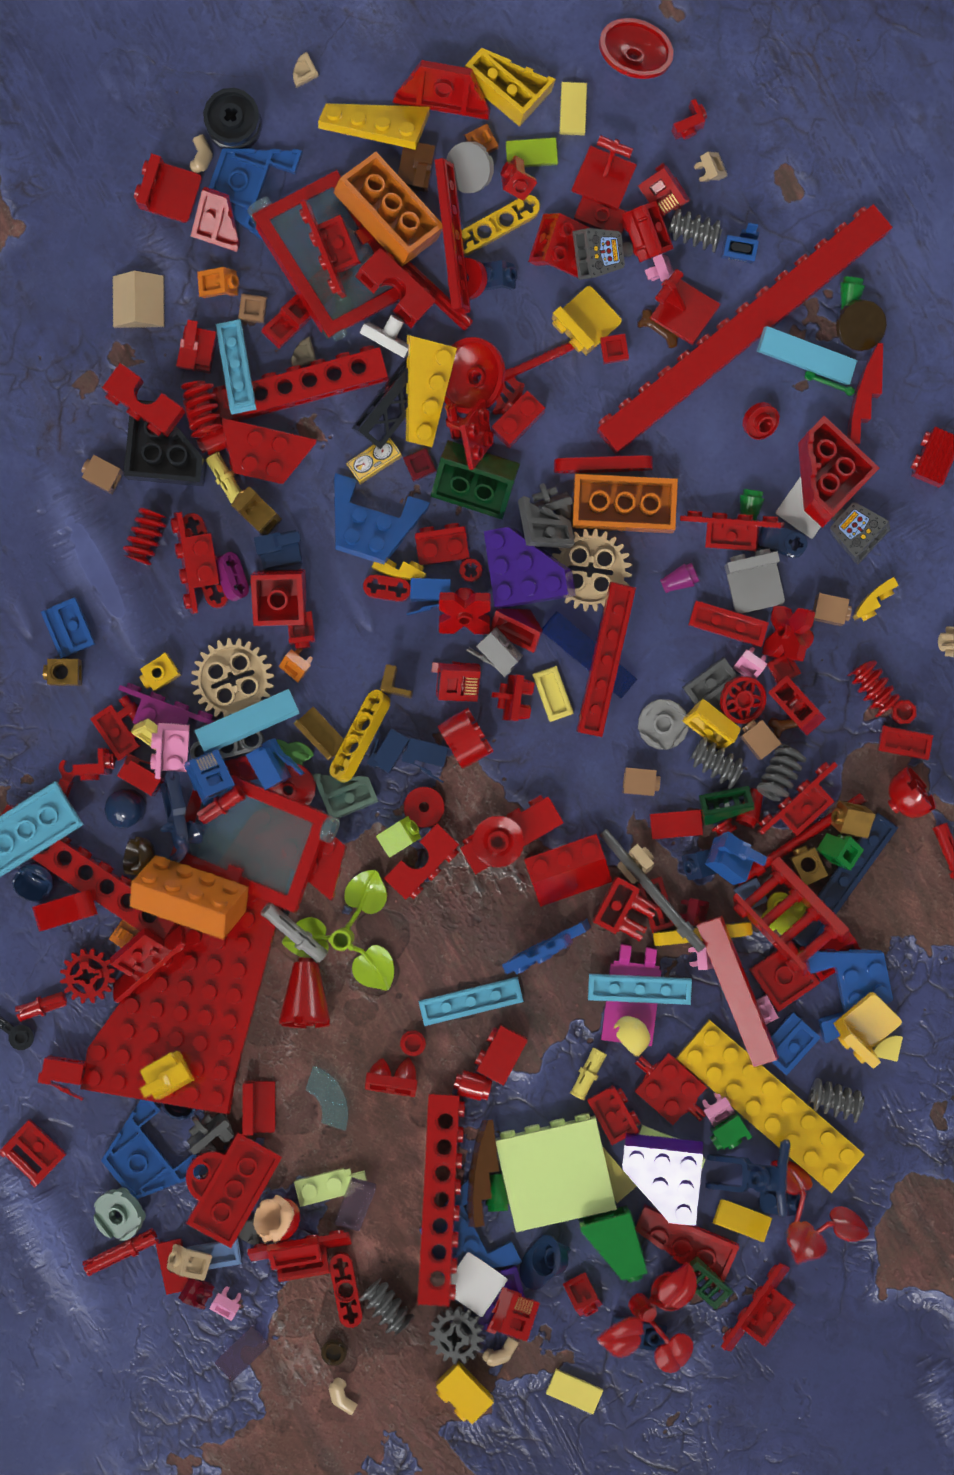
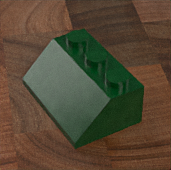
(481, 489)

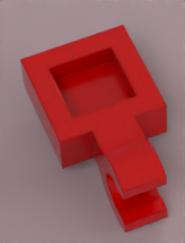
(66, 781)

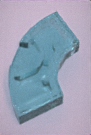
(330, 1097)

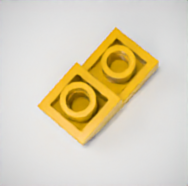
(406, 571)
(870, 603)
(742, 1220)

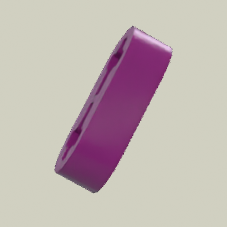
(232, 576)

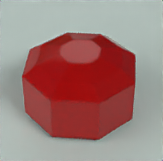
(903, 712)

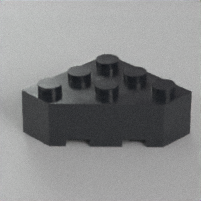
(161, 457)

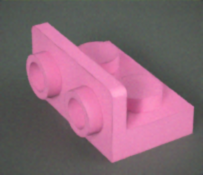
(171, 748)

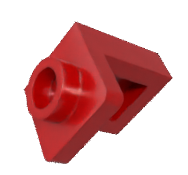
(688, 127)
(516, 180)
(302, 635)

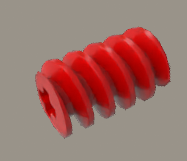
(201, 408)
(144, 536)
(875, 687)

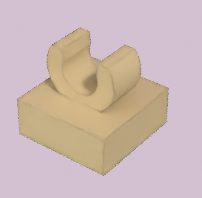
(713, 165)

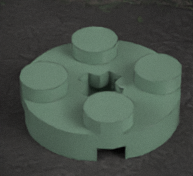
(127, 1205)

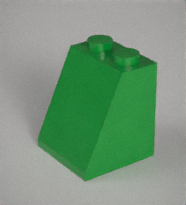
(616, 1241)

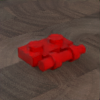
(114, 730)

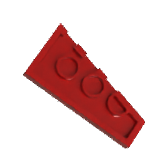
(687, 1242)

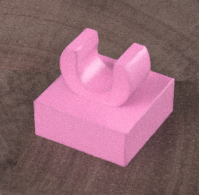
(661, 269)
(750, 664)
(703, 960)
(766, 1009)
(719, 1111)
(226, 1306)

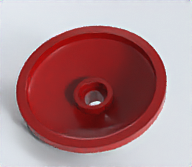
(636, 48)
(475, 358)

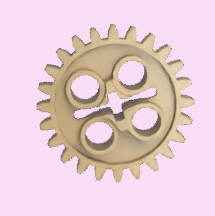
(594, 547)
(225, 658)

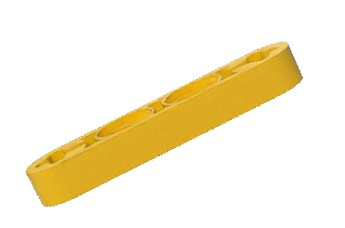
(496, 227)
(363, 737)
(672, 937)

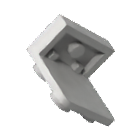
(754, 581)

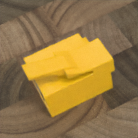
(166, 1076)

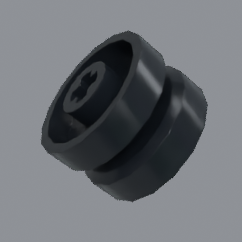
(229, 105)

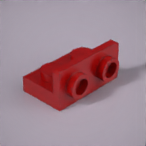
(441, 545)

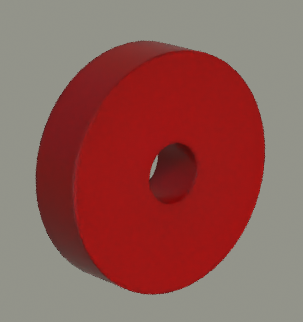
(477, 277)
(432, 798)

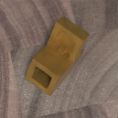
(256, 511)

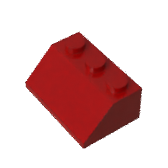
(568, 870)

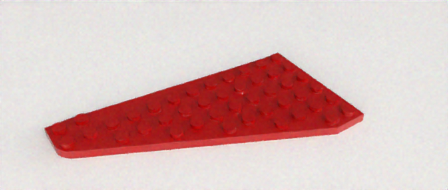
(191, 1006)

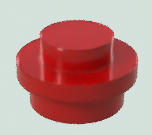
(413, 1043)

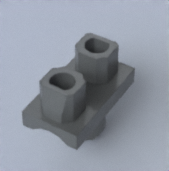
(559, 502)
(206, 1130)

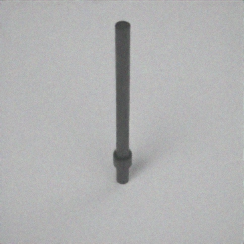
(684, 929)

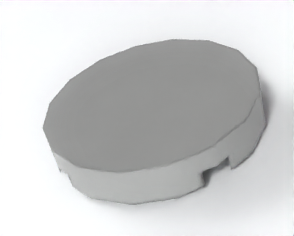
(472, 166)
(662, 724)

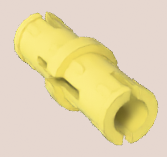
(224, 476)
(588, 1073)

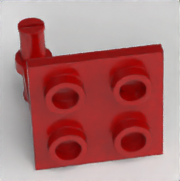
(604, 175)
(683, 308)
(474, 429)

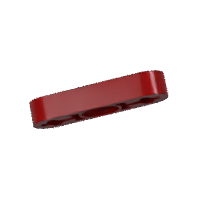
(356, 1307)

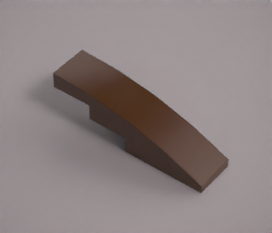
(483, 1161)

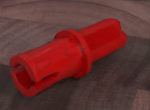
(221, 805)
(41, 1006)

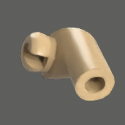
(203, 155)
(502, 1355)
(338, 1396)

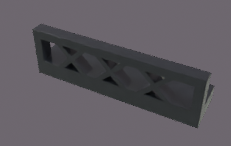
(379, 407)

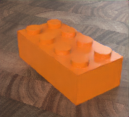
(388, 209)
(624, 503)
(189, 896)

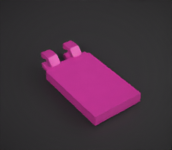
(643, 1011)

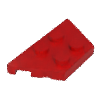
(444, 90)
(263, 451)
(328, 867)

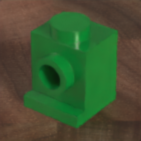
(840, 850)
(729, 1133)

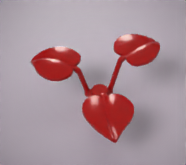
(802, 1238)
(625, 1338)

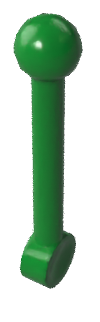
(809, 376)

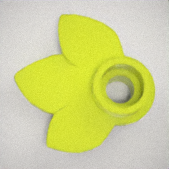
(789, 917)

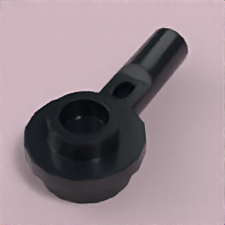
(19, 1037)

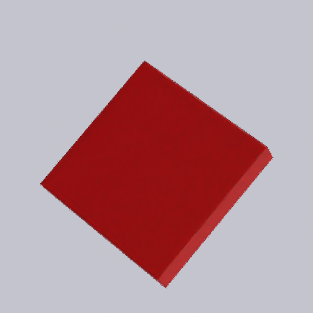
(780, 981)

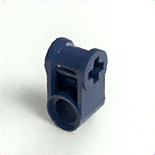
(778, 540)

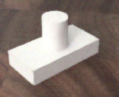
(388, 336)

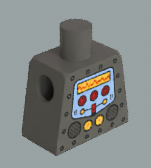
(599, 252)
(858, 530)

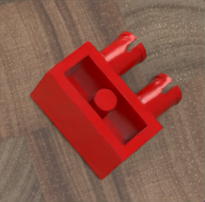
(615, 906)

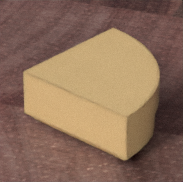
(304, 70)

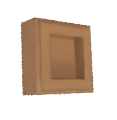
(252, 308)

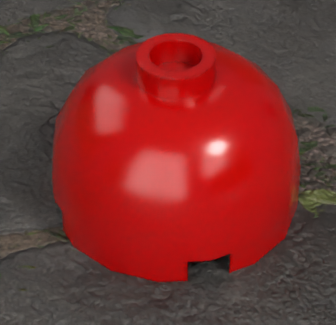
(909, 794)

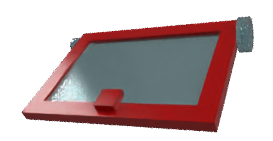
(292, 248)
(262, 843)

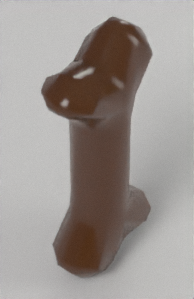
(670, 338)
(781, 725)

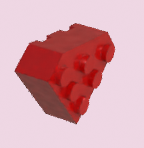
(830, 470)

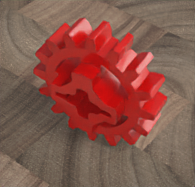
(86, 964)

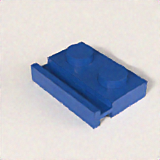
(68, 628)
(792, 1042)

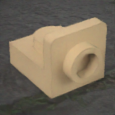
(189, 1262)

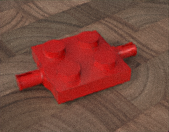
(670, 1088)

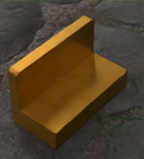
(388, 683)
(320, 733)

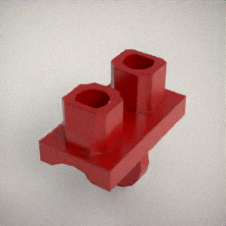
(510, 698)

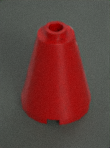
(305, 997)

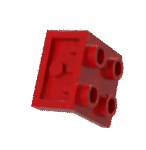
(555, 243)

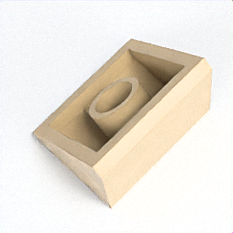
(138, 300)

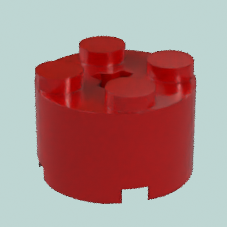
(465, 738)

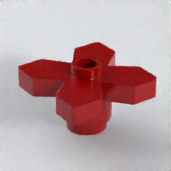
(464, 609)
(791, 633)

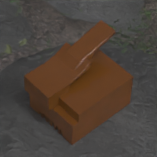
(417, 166)

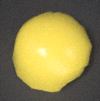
(633, 1034)

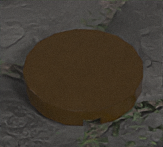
(861, 325)

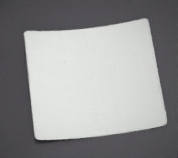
(793, 512)
(477, 1284)

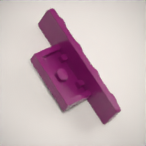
(158, 711)

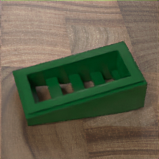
(719, 814)
(698, 1264)

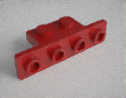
(334, 245)
(731, 532)
(197, 561)
(804, 806)
(142, 958)
(334, 1239)
(764, 1313)

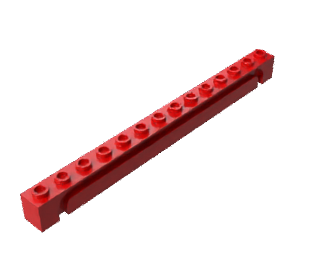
(744, 329)

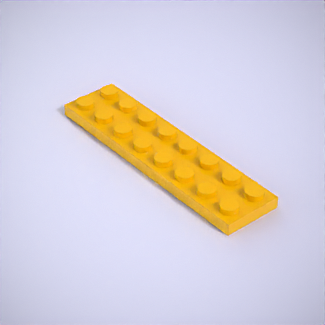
(770, 1106)

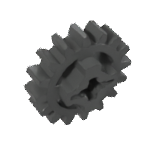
(448, 1340)

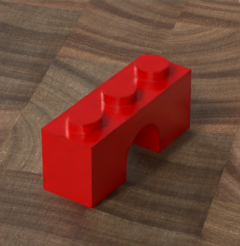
(383, 270)
(123, 388)
(408, 880)

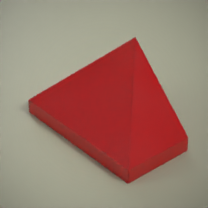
(518, 627)

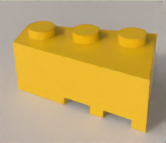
(509, 86)

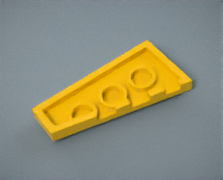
(380, 123)
(428, 378)

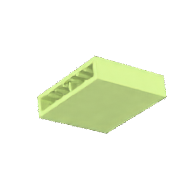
(555, 1172)

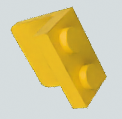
(586, 320)
(867, 1026)

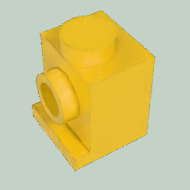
(168, 669)

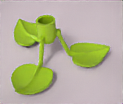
(375, 965)

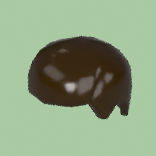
(137, 855)

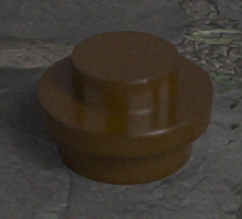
(334, 1352)

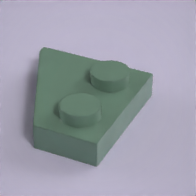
(345, 797)

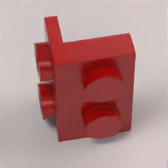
(89, 772)
(613, 1115)

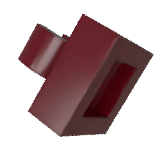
(696, 911)
(196, 1293)

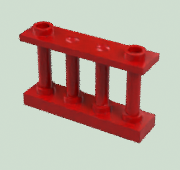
(798, 893)

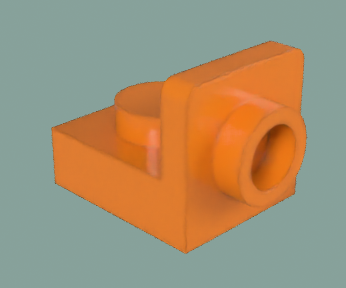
(217, 282)

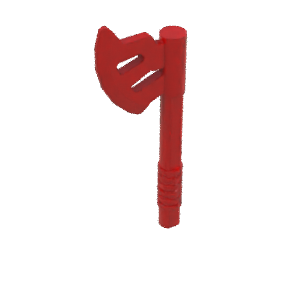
(513, 372)

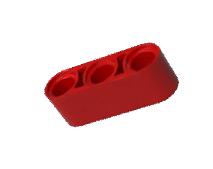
(64, 910)

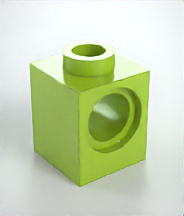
(399, 836)

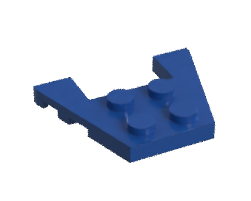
(243, 174)
(368, 531)
(544, 949)
(857, 975)
(137, 1160)
(471, 1242)

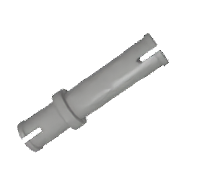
(302, 939)

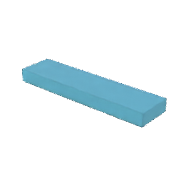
(806, 355)
(235, 367)
(247, 721)
(639, 989)
(470, 1001)

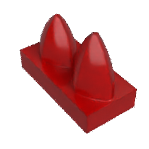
(402, 1083)

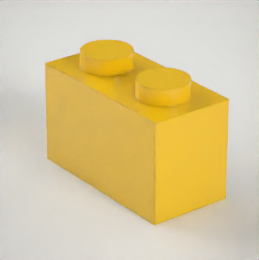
(464, 1393)

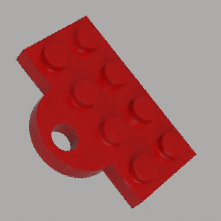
(230, 1187)

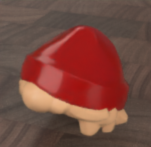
(276, 1219)

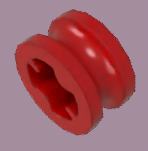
(463, 570)
(723, 827)

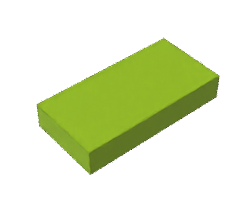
(533, 151)

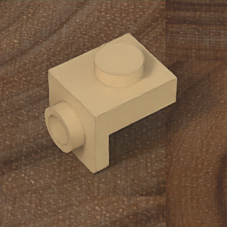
(642, 858)

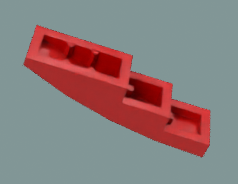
(287, 322)
(868, 387)

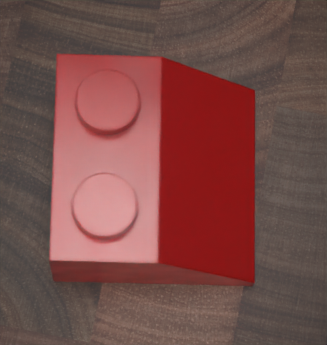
(278, 597)

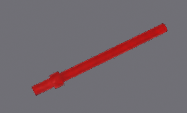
(758, 870)

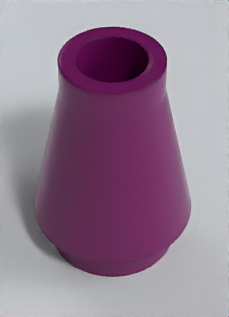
(681, 578)

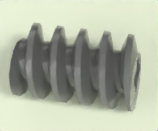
(695, 229)
(717, 762)
(780, 772)
(836, 1099)
(387, 1307)

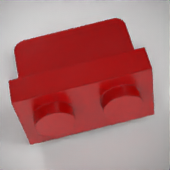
(167, 190)

